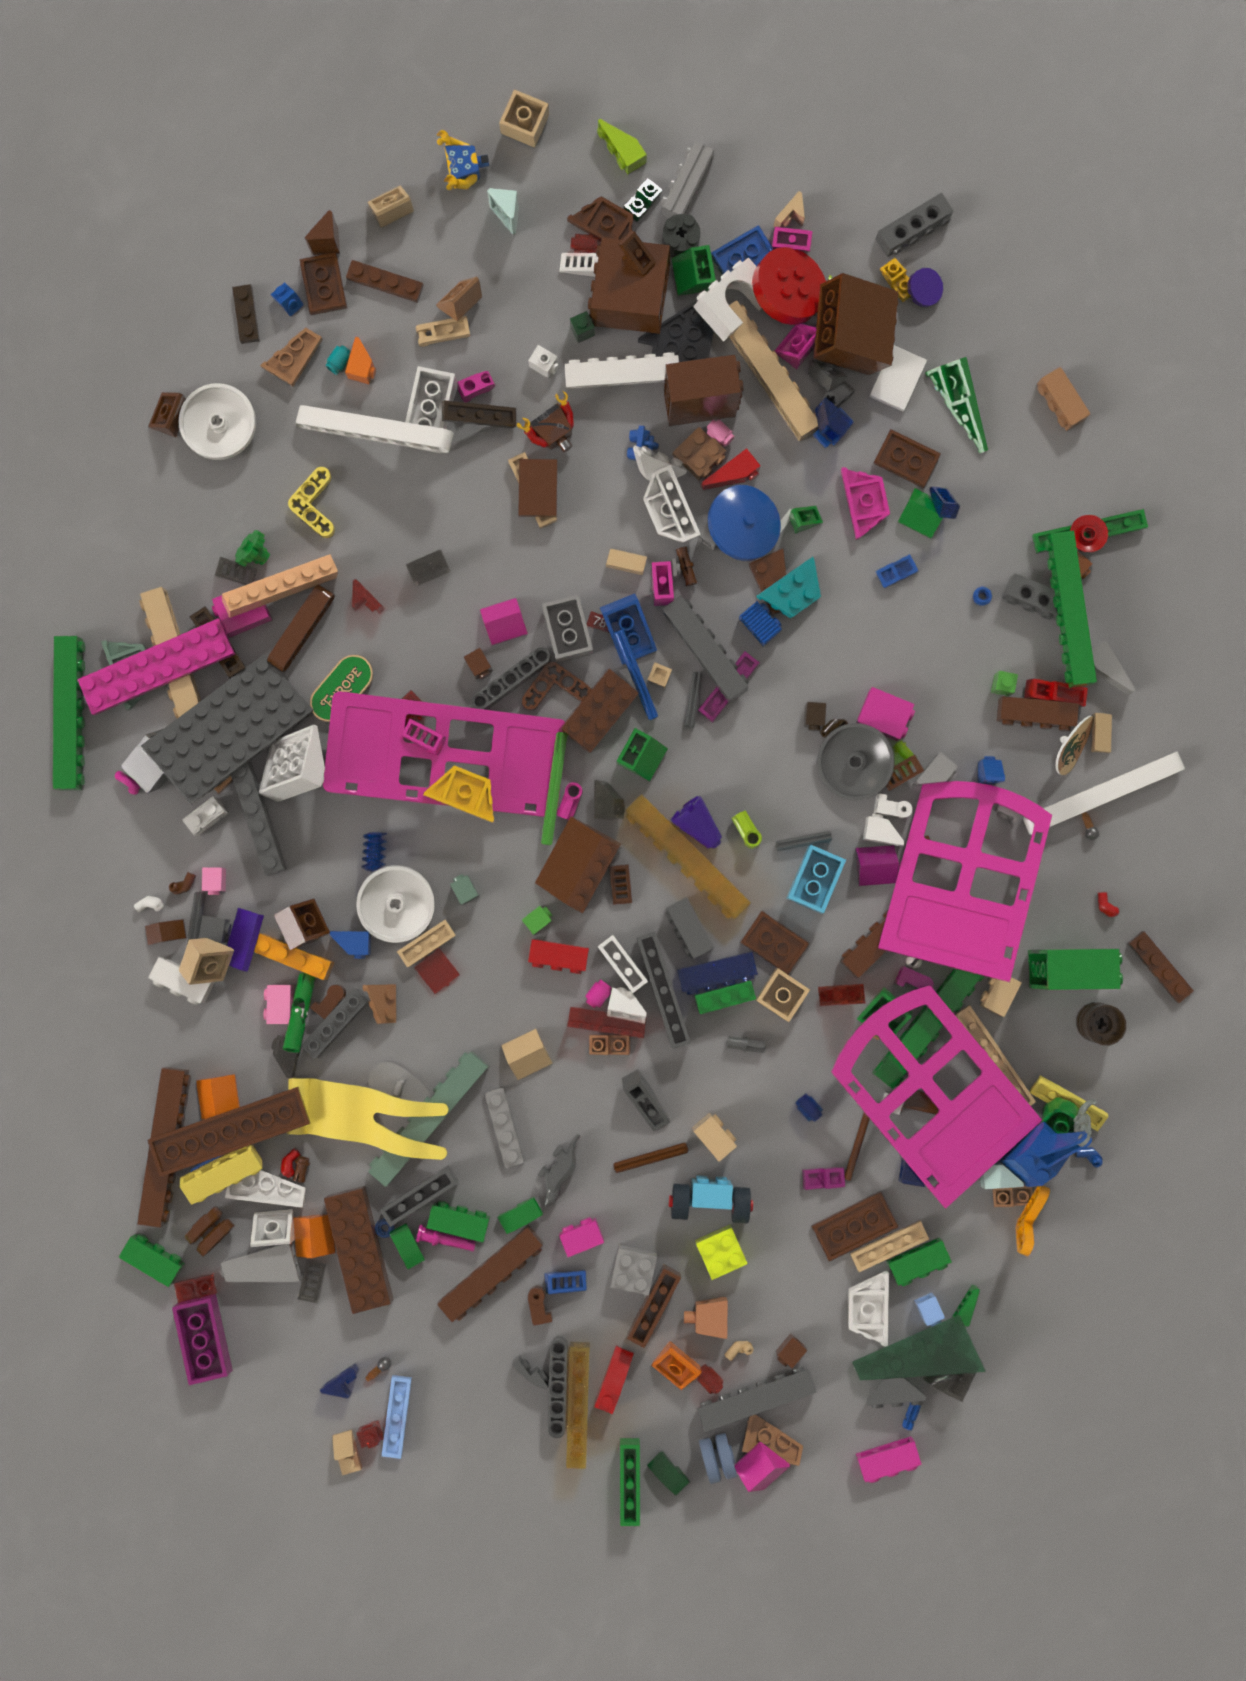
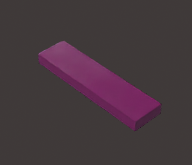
(716, 701)

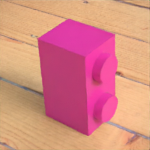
(792, 238)
(581, 1237)

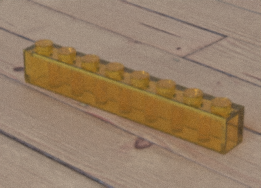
(691, 861)

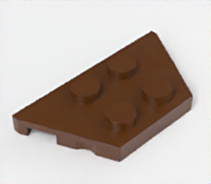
(603, 220)

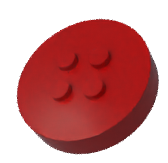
(788, 285)

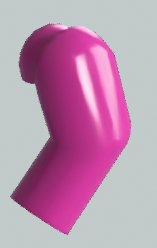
(128, 781)

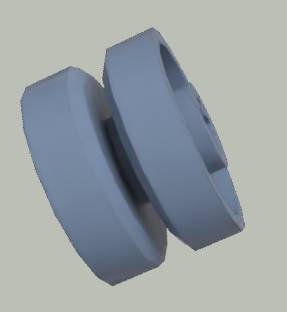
(718, 1458)

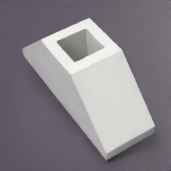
(650, 462)

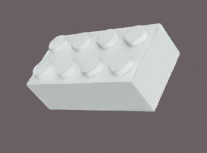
(427, 395)

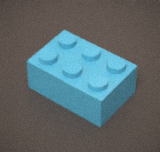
(816, 879)

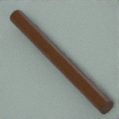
(856, 1147)

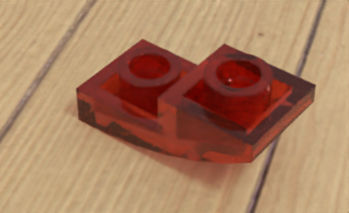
(195, 1288)

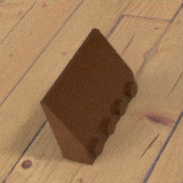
(577, 864)

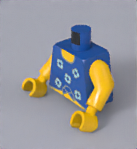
(461, 162)

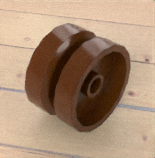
(209, 1231)

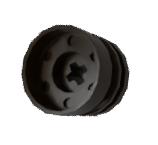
(1111, 1026)

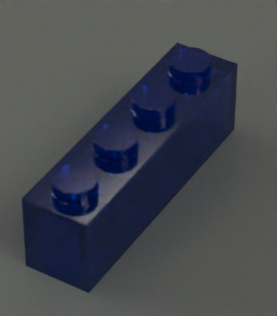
(717, 972)

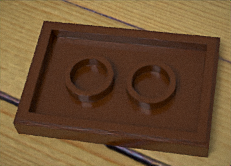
(323, 283)
(907, 458)
(537, 488)
(774, 942)

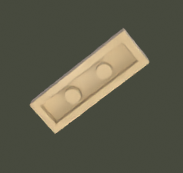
(426, 943)

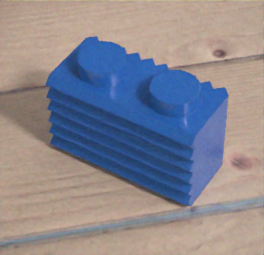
(760, 623)

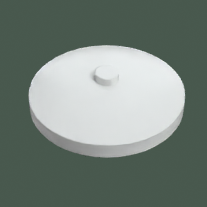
(217, 421)
(395, 903)

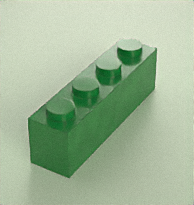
(629, 1481)

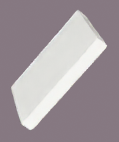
(898, 381)

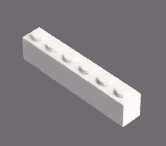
(617, 372)

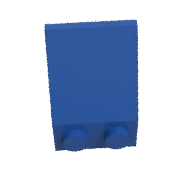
(628, 616)

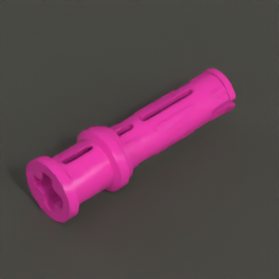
(437, 1237)

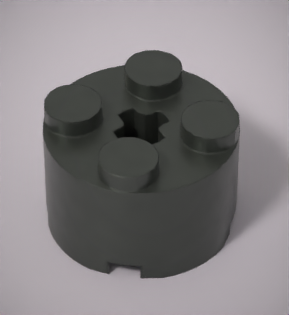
(683, 226)

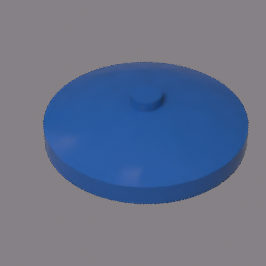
(744, 522)

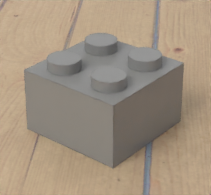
(633, 1270)

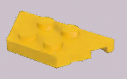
(464, 792)

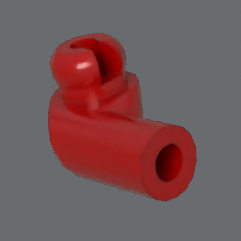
(1105, 907)
(286, 1164)

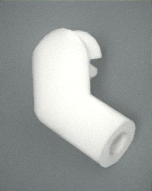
(149, 901)

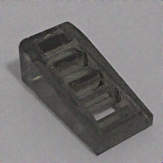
(230, 563)
(317, 1292)

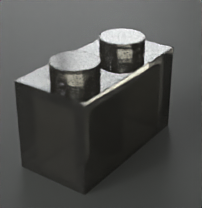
(428, 567)

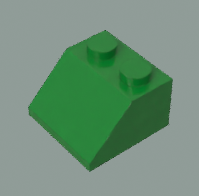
(877, 1002)

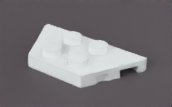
(870, 1308)

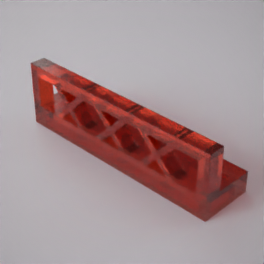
(600, 1022)

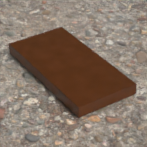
(854, 1226)

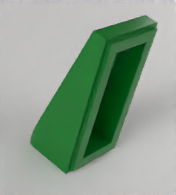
(967, 1305)

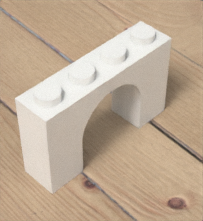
(713, 304)

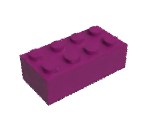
(202, 1339)

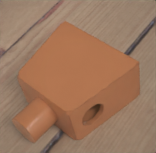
(709, 1317)

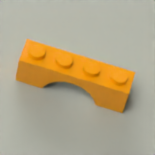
(295, 958)

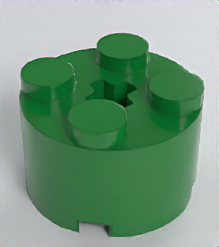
(1060, 1115)

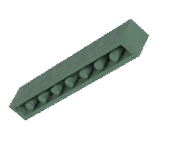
(420, 1128)

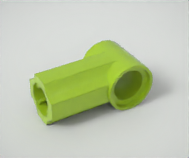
(745, 828)

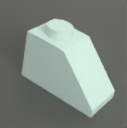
(999, 1177)

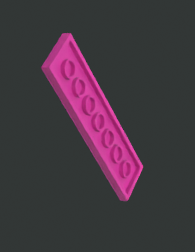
(156, 666)

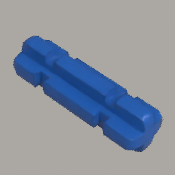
(911, 1416)

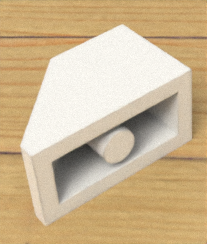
(881, 831)
(625, 1006)

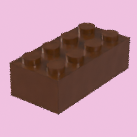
(599, 710)

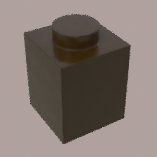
(815, 715)

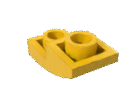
(896, 278)

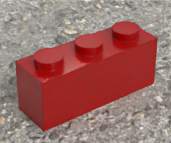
(558, 956)

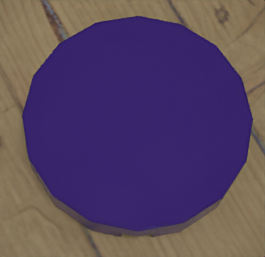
(925, 287)

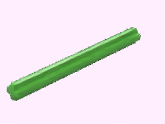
(554, 788)

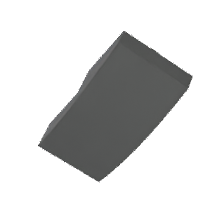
(535, 1376)

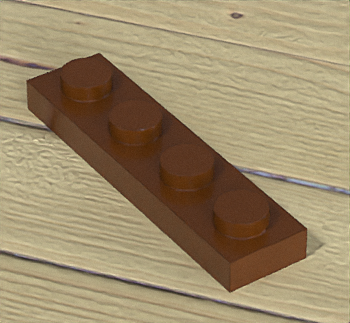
(384, 281)
(1160, 967)

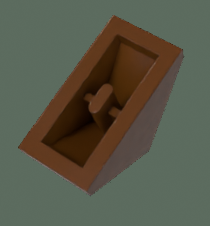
(165, 931)

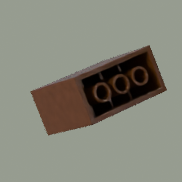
(623, 295)
(856, 324)
(702, 390)

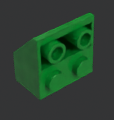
(693, 270)
(641, 754)

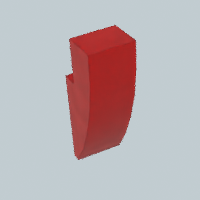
(1055, 691)

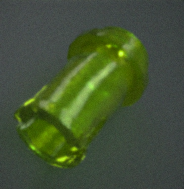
(903, 750)

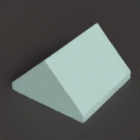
(505, 206)

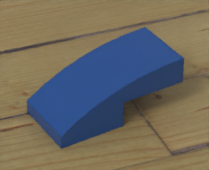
(897, 571)

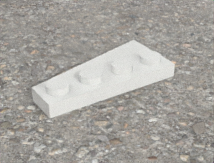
(267, 1189)

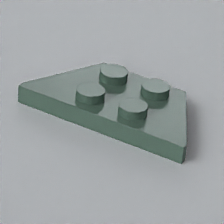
(118, 651)

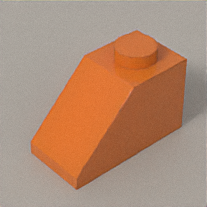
(360, 364)

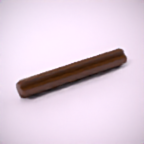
(650, 1158)

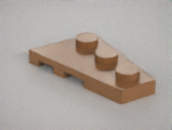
(294, 357)
(780, 1443)

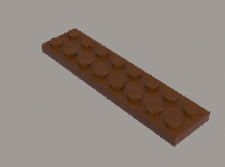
(229, 1131)

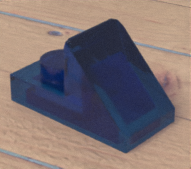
(337, 1385)

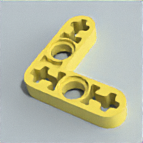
(306, 500)

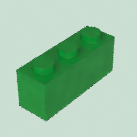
(725, 997)
(458, 1221)
(152, 1259)
(919, 1262)

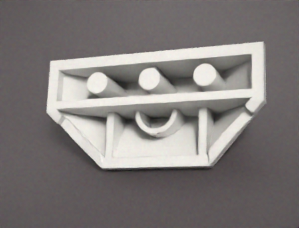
(669, 507)

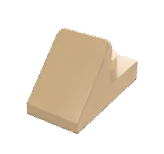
(792, 210)
(346, 1452)

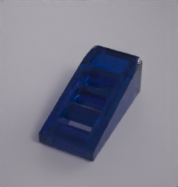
(944, 502)

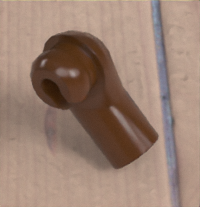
(182, 886)

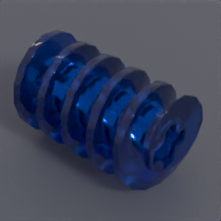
(373, 851)

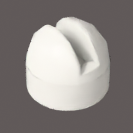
(909, 960)

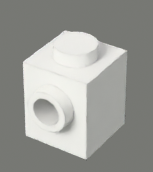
(543, 361)

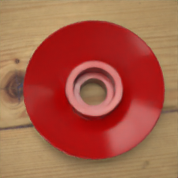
(1097, 530)

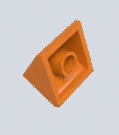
(217, 1095)
(313, 1236)
(676, 1366)

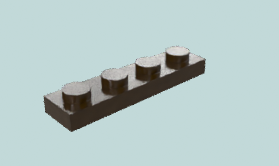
(478, 414)

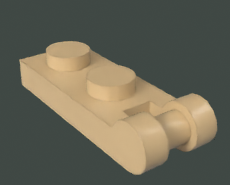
(443, 331)

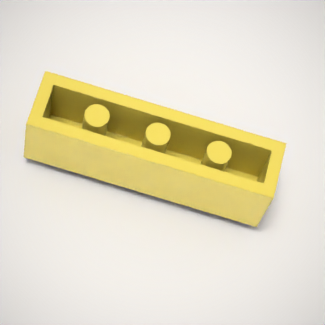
(220, 1173)

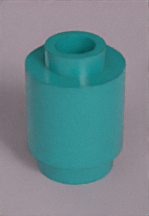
(338, 359)

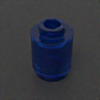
(809, 1108)

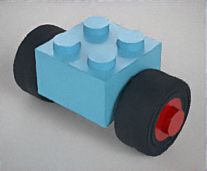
(711, 1194)

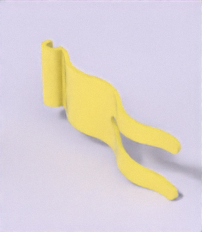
(349, 1111)

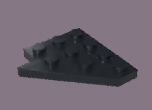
(682, 334)

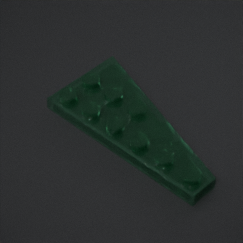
(931, 1352)

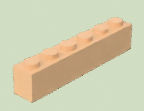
(279, 585)

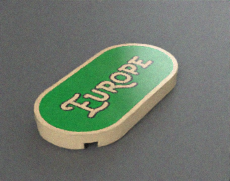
(350, 675)

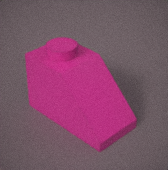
(662, 583)

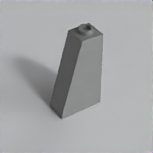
(267, 1264)

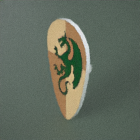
(1073, 746)

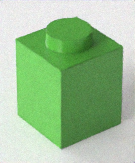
(1004, 683)
(537, 919)

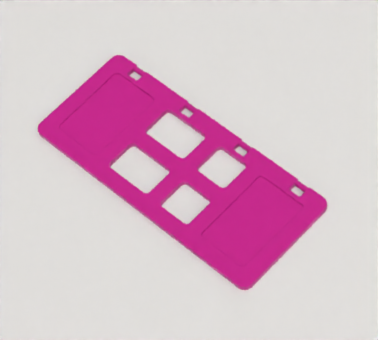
(368, 750)

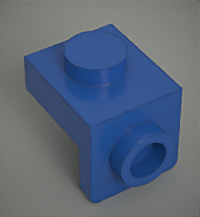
(287, 299)

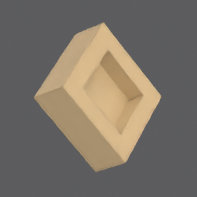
(659, 675)

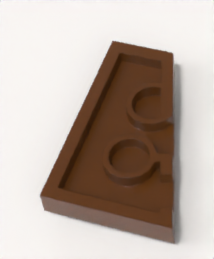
(768, 571)

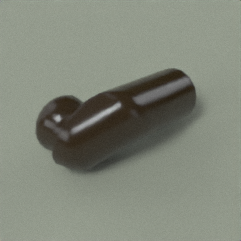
(831, 726)

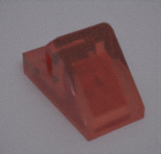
(361, 595)

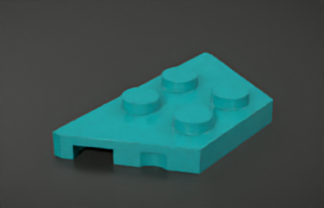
(794, 590)

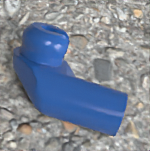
(1092, 1155)

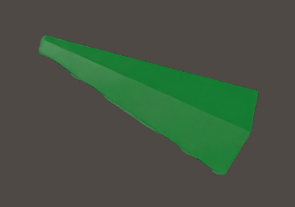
(957, 389)

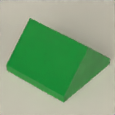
(920, 514)

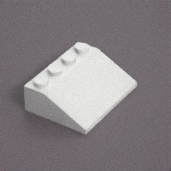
(293, 765)

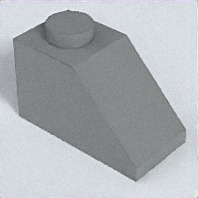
(937, 771)

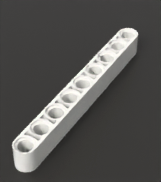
(374, 429)
(1112, 789)

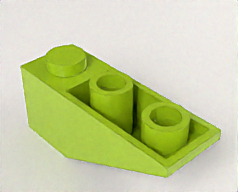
(625, 147)

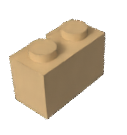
(999, 996)

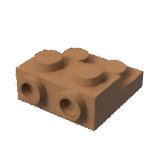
(700, 454)

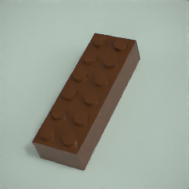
(358, 1249)

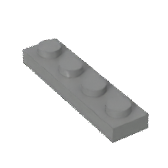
(504, 1127)

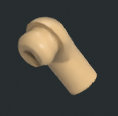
(739, 1347)

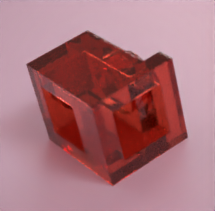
(370, 1434)

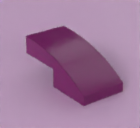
(823, 1178)

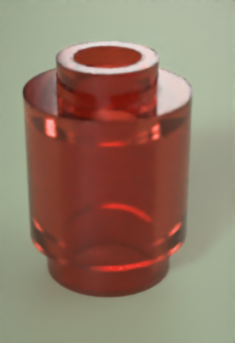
(584, 243)
(710, 1380)

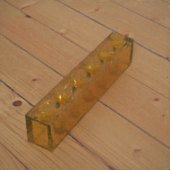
(578, 1405)

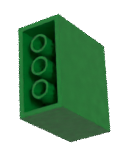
(1075, 969)

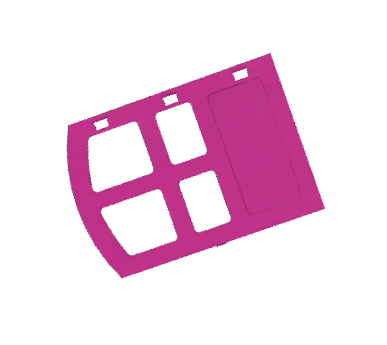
(953, 925)
(967, 1131)

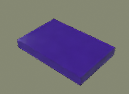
(244, 938)

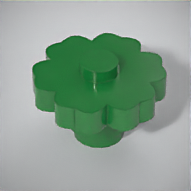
(252, 550)

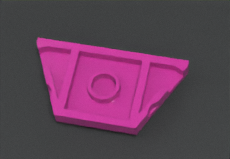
(865, 500)

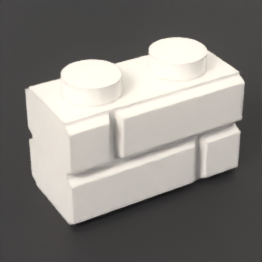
(205, 816)

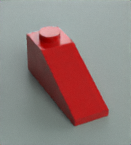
(736, 471)
(613, 1380)

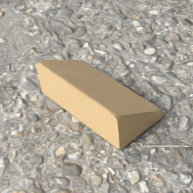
(626, 561)
(1101, 733)

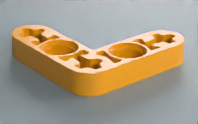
(1025, 1222)

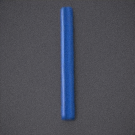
(636, 674)

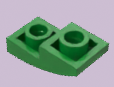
(520, 1215)
(406, 1246)

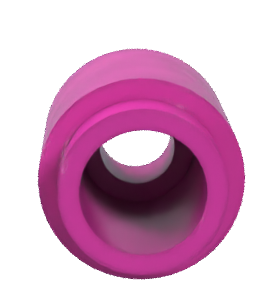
(598, 994)

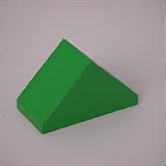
(804, 518)

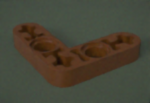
(550, 681)

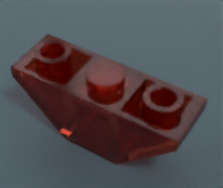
(842, 994)

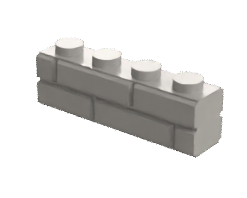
(688, 180)

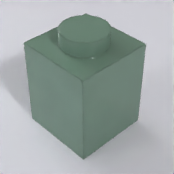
(464, 889)

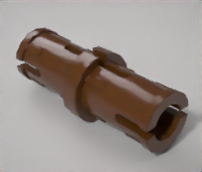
(686, 566)

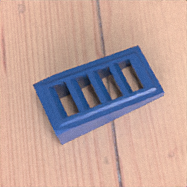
(565, 1289)

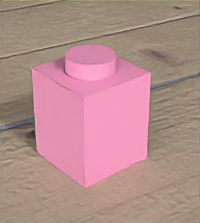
(214, 880)

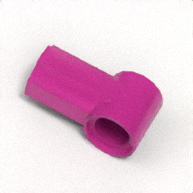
(569, 804)

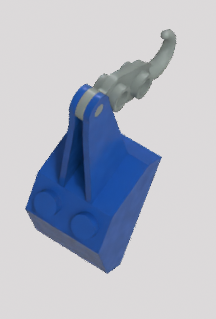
(1043, 1152)

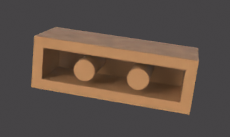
(1063, 399)

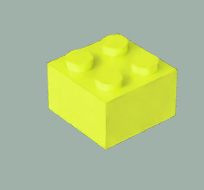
(721, 1252)

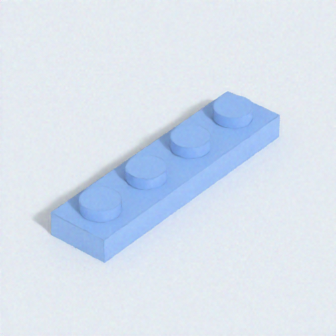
(396, 1416)

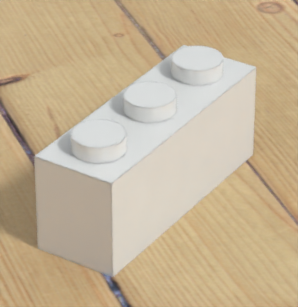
(622, 964)
(167, 974)

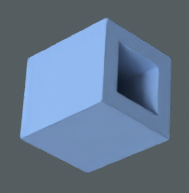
(929, 1309)

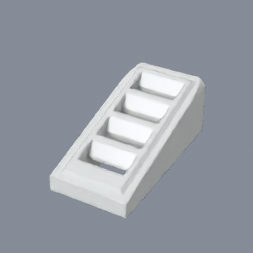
(587, 257)

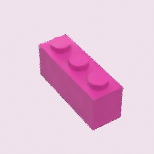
(888, 1459)

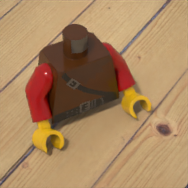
(552, 426)

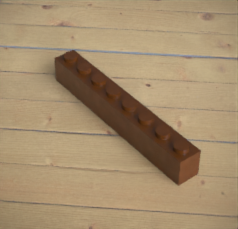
(167, 1117)

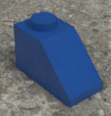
(990, 771)
(353, 942)

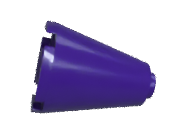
(698, 823)

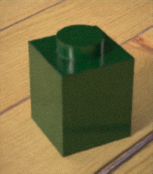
(582, 326)

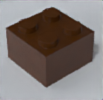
(301, 924)

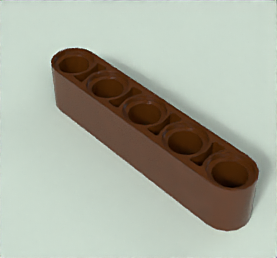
(301, 628)

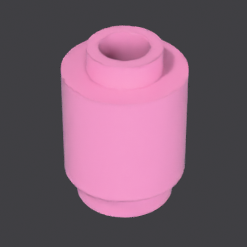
(720, 432)

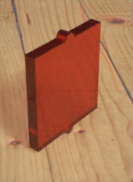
(437, 971)

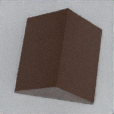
(324, 236)
(166, 414)

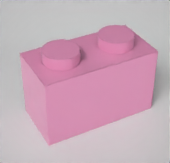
(279, 1003)

